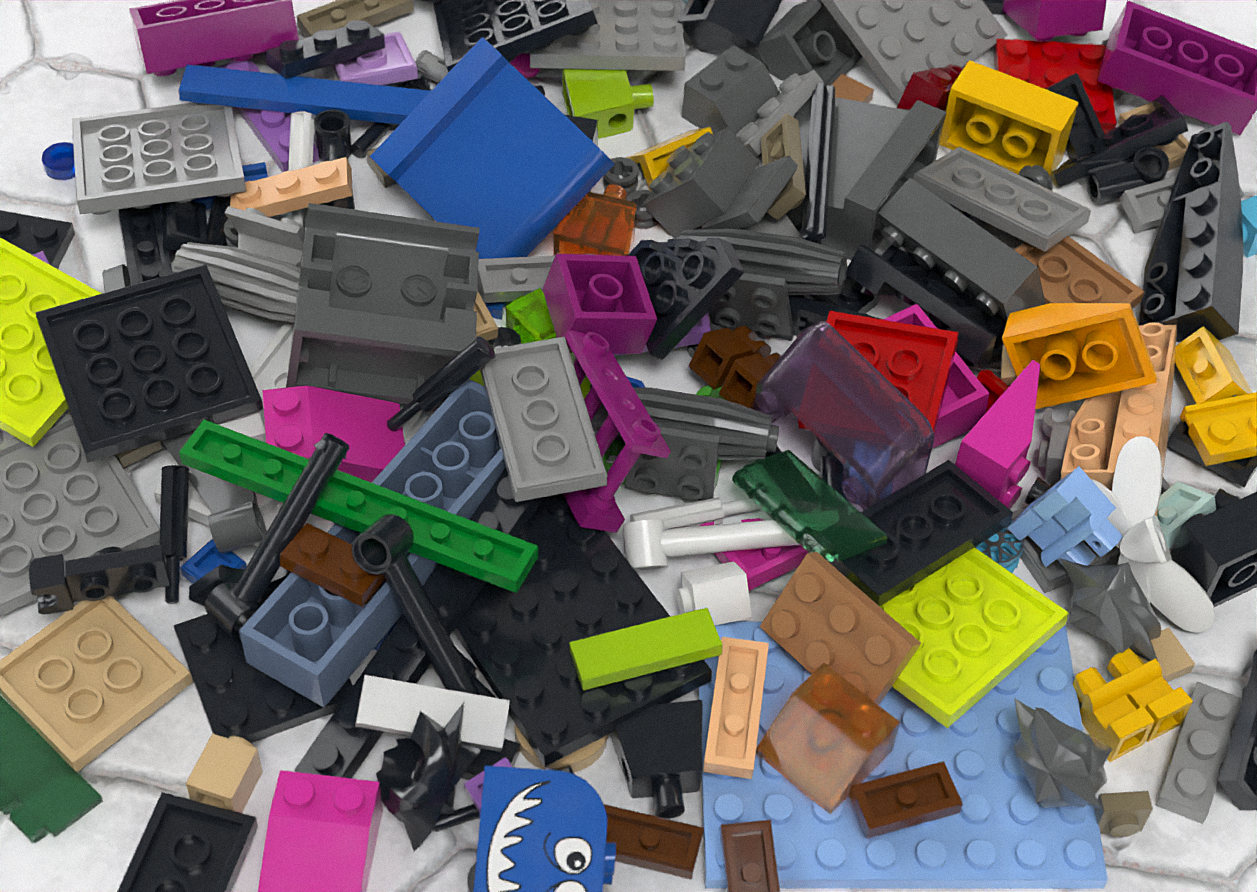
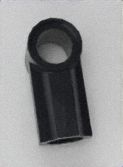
(1111, 180)

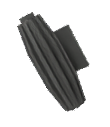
(773, 271)
(698, 435)

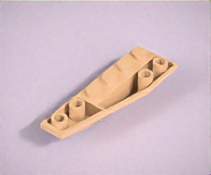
(1114, 418)

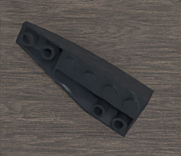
(726, 23)
(1198, 249)

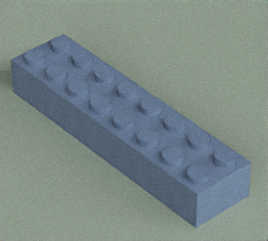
(319, 638)

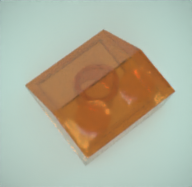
(828, 738)

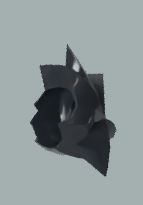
(423, 772)

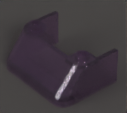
(850, 411)

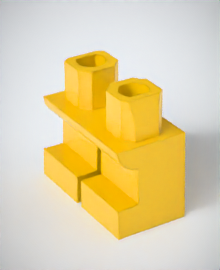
(1130, 707)

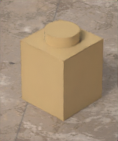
(225, 773)

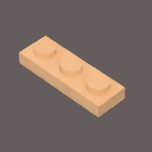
(297, 188)
(736, 708)

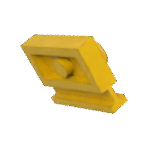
(1223, 428)

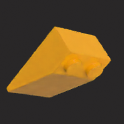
(1080, 350)

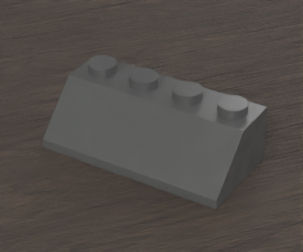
(960, 251)

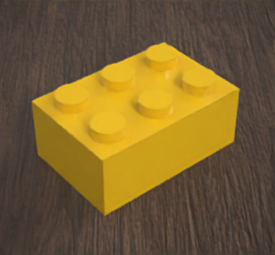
(1007, 120)

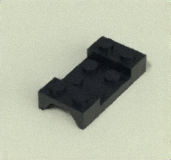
(902, 275)

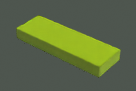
(645, 648)

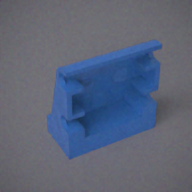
(492, 155)

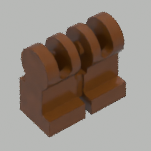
(733, 363)

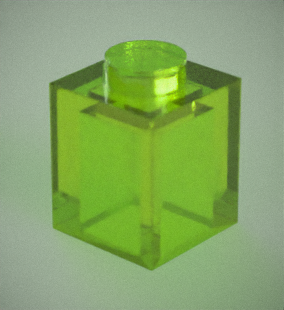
(530, 317)

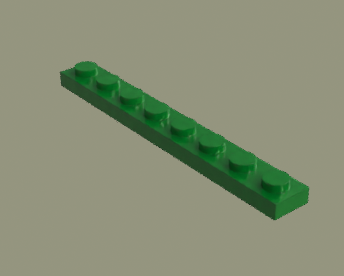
(359, 504)

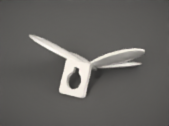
(1143, 545)

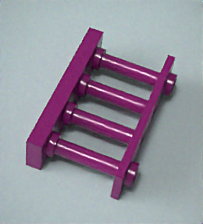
(627, 415)

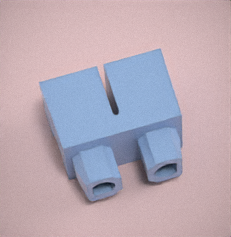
(1067, 516)

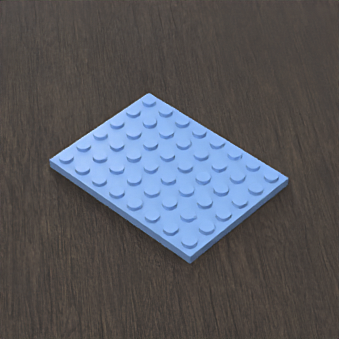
(992, 843)

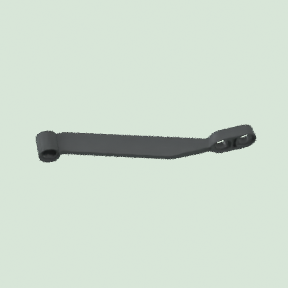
(234, 509)

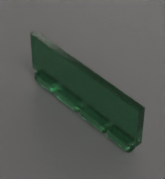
(808, 507)
(39, 780)

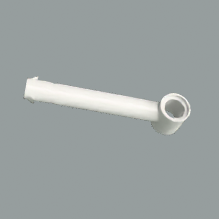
(649, 544)

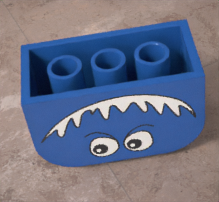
(541, 833)

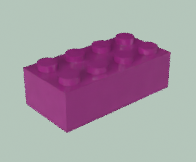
(209, 31)
(1186, 64)

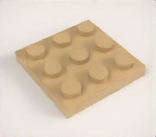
(90, 679)

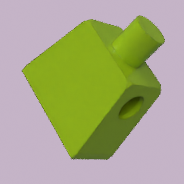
(604, 97)

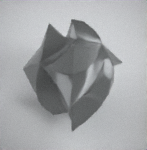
(1112, 607)
(1059, 760)

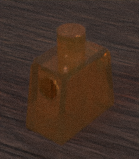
(598, 225)

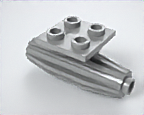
(258, 274)

